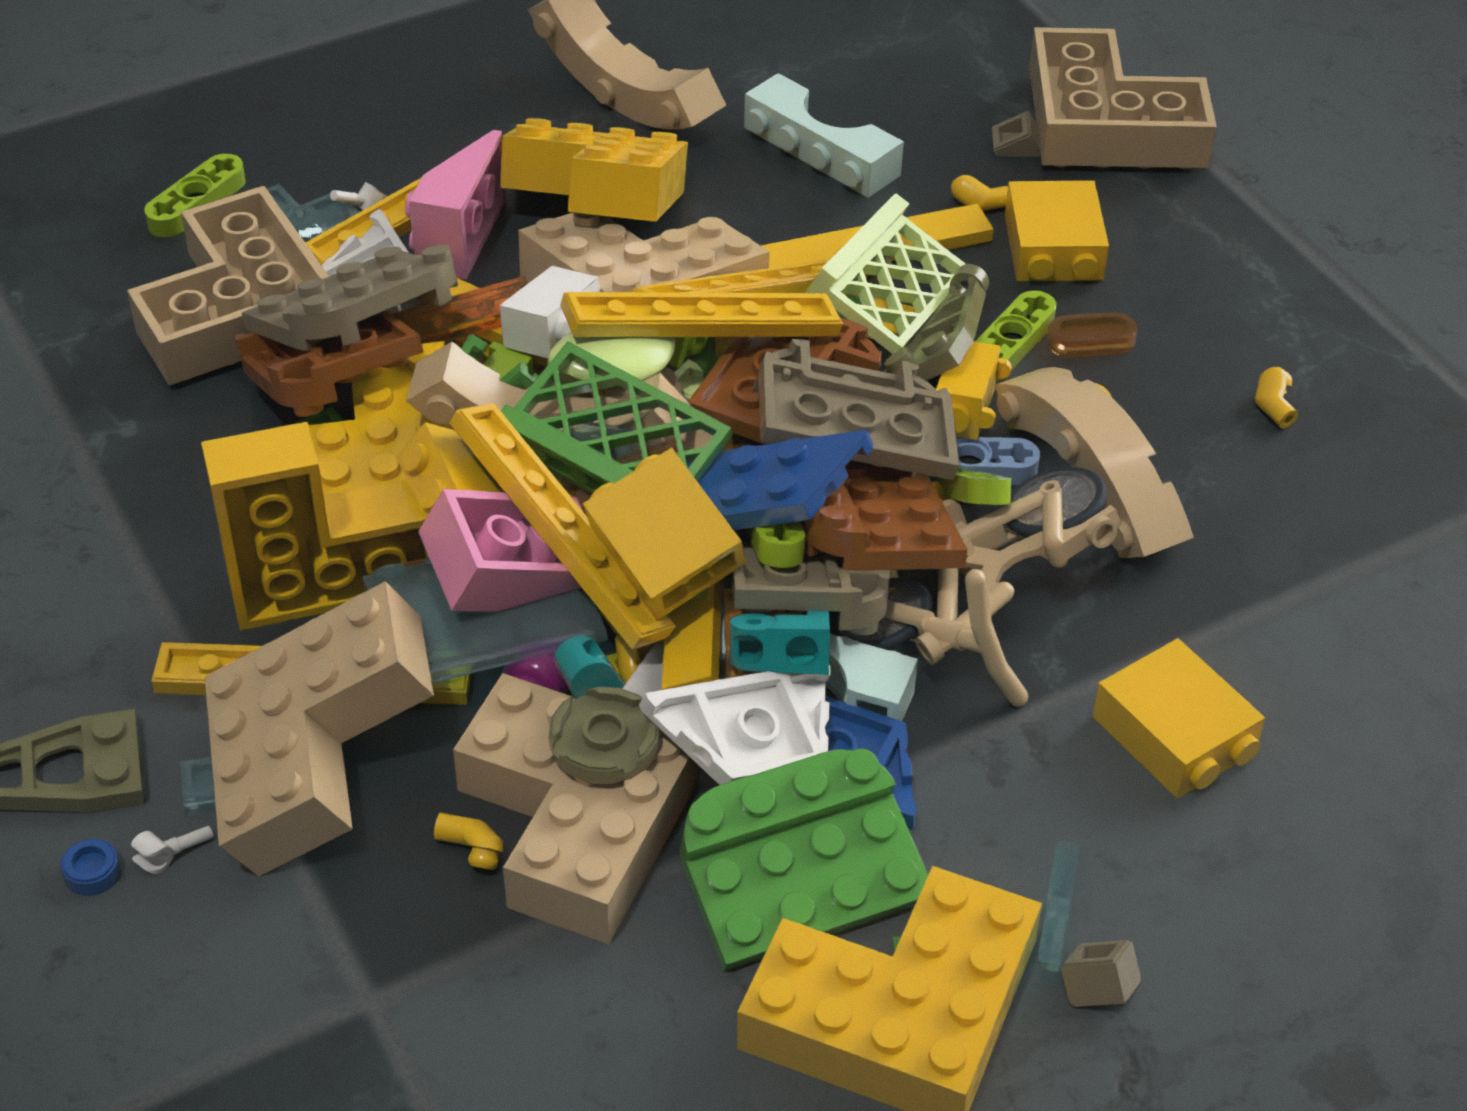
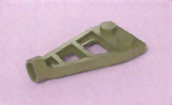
(950, 328)
(109, 761)

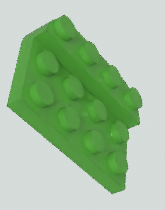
(799, 845)

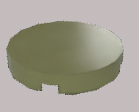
(603, 736)

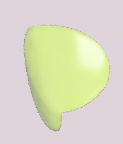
(634, 355)

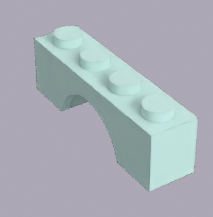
(857, 157)
(863, 675)

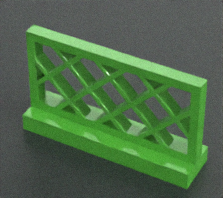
(581, 461)

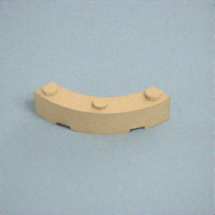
(622, 73)
(456, 381)
(1101, 437)

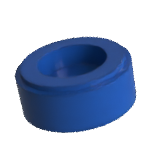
(90, 867)

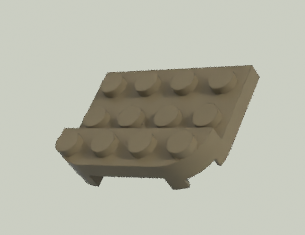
(354, 293)
(821, 397)
(814, 584)

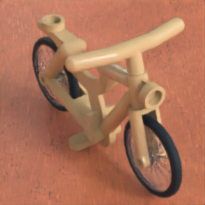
(1060, 518)

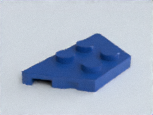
(780, 479)
(885, 737)

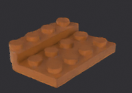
(308, 377)
(728, 387)
(885, 523)

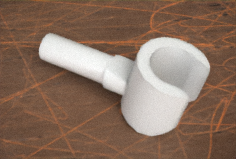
(365, 198)
(157, 855)

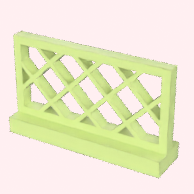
(865, 254)

